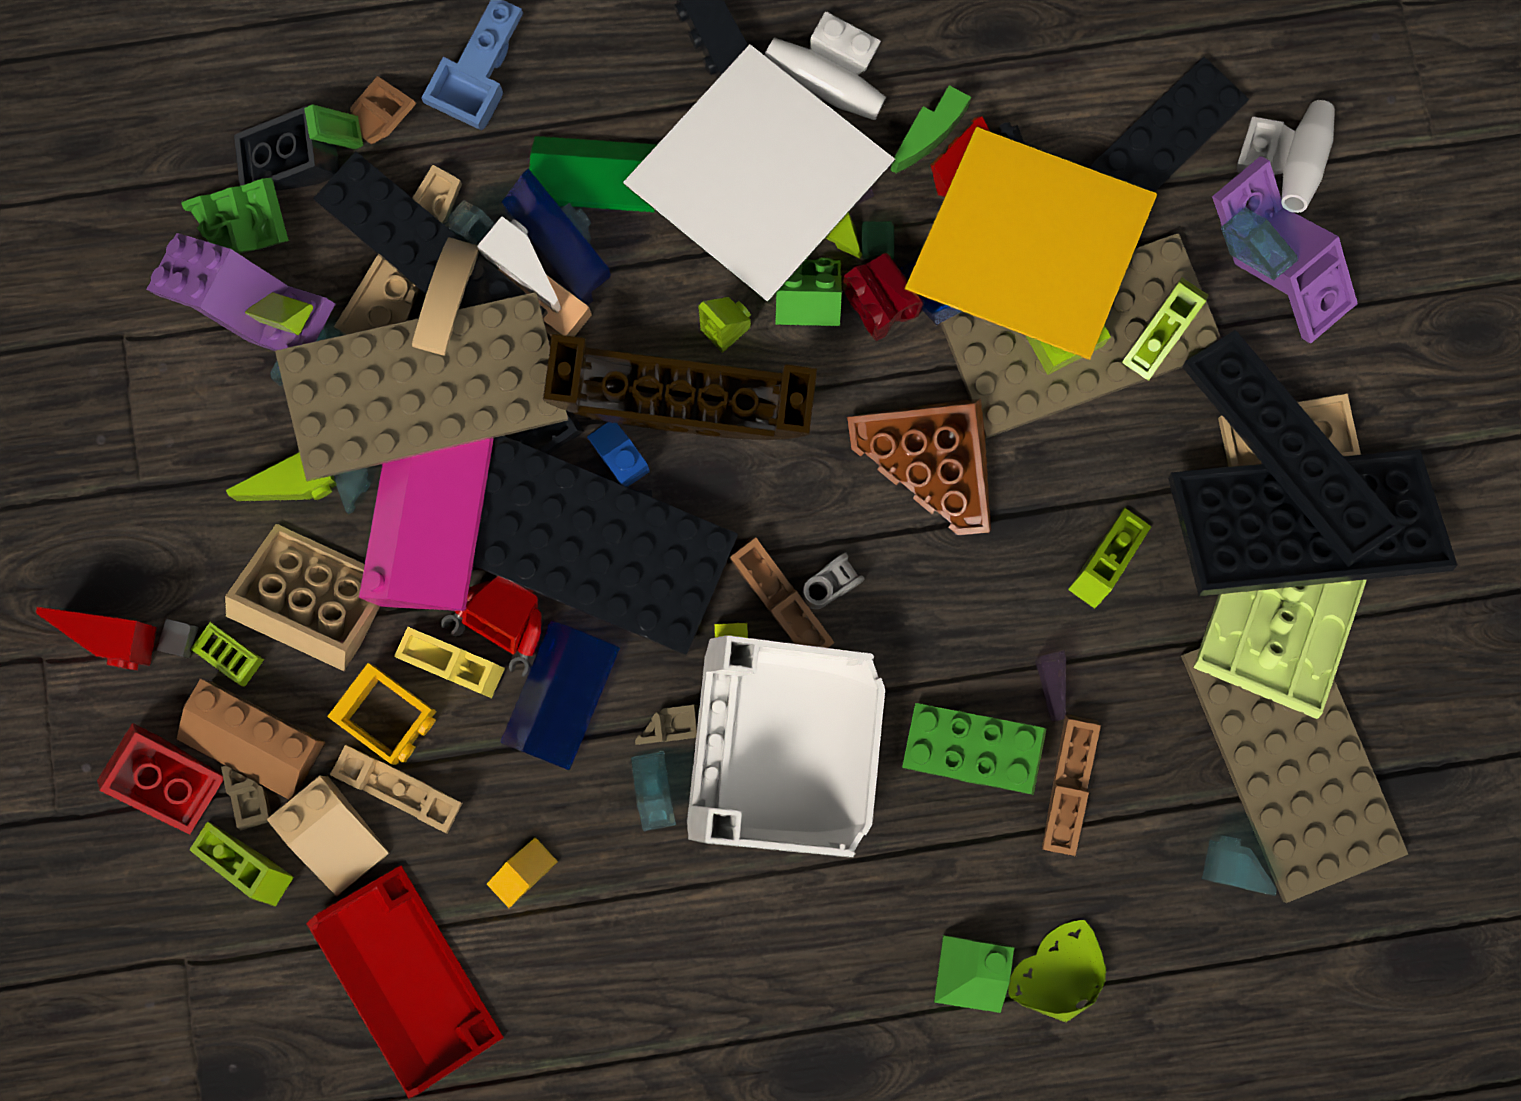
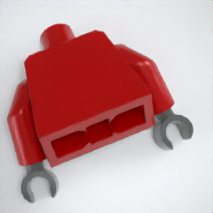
(503, 615)

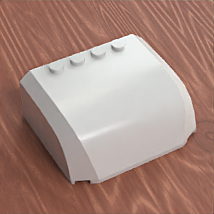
(785, 747)

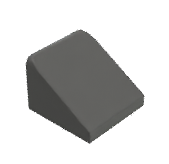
(177, 638)

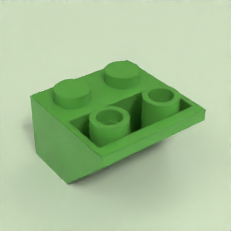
(811, 295)

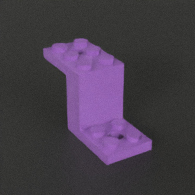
(1321, 264)
(225, 286)

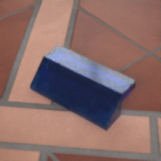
(556, 237)
(560, 695)

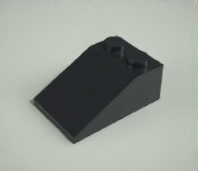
(284, 153)

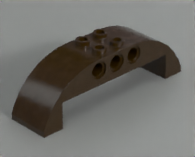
(679, 393)

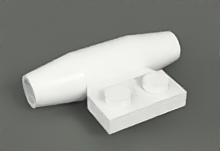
(833, 65)
(1296, 154)

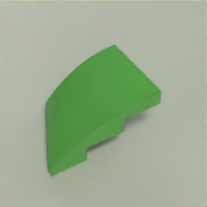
(240, 216)

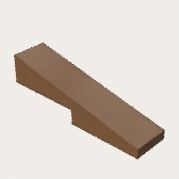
(778, 595)
(1071, 784)

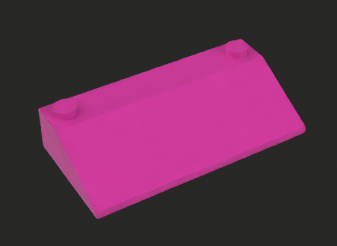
(426, 529)

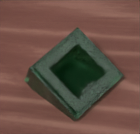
(877, 239)

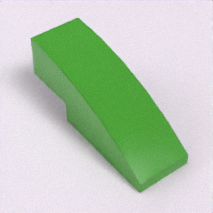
(931, 128)

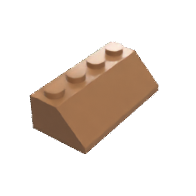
(248, 738)

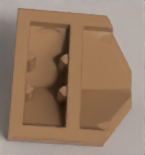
(380, 110)

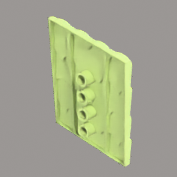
(1281, 641)

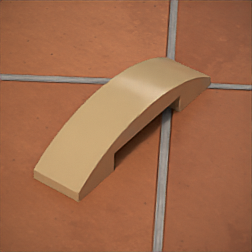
(445, 296)
(396, 788)

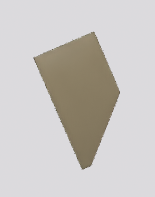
(671, 725)
(247, 798)

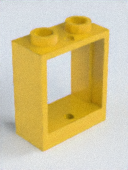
(356, 695)

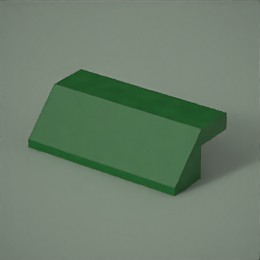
(588, 171)

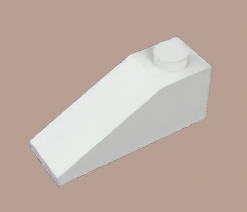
(513, 254)

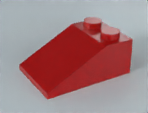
(118, 640)
(159, 779)

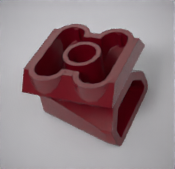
(880, 295)

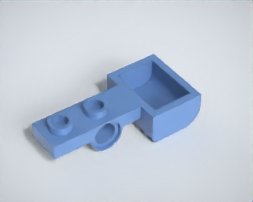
(465, 86)

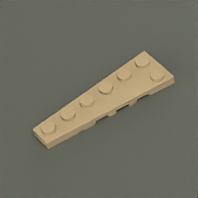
(384, 293)

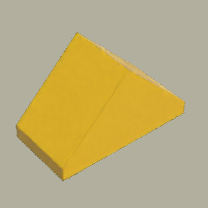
(522, 872)

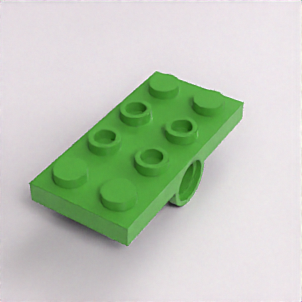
(974, 748)

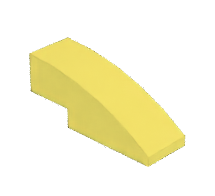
(449, 662)

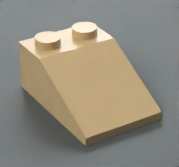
(328, 835)

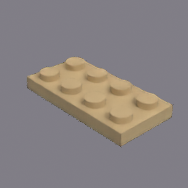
(1329, 413)

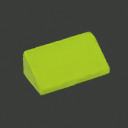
(281, 312)

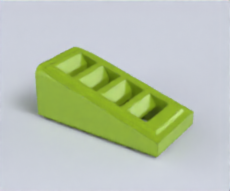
(246, 670)

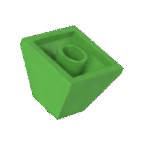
(973, 973)

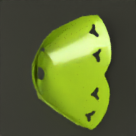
(1061, 976)

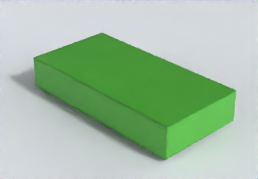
(333, 127)

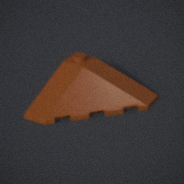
(935, 454)

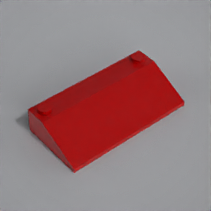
(404, 981)

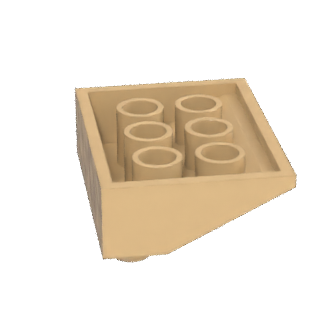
(303, 597)

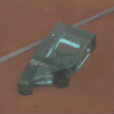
(351, 486)

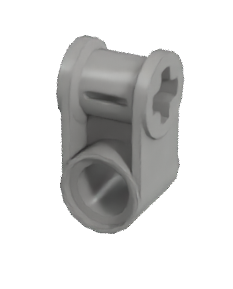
(836, 580)

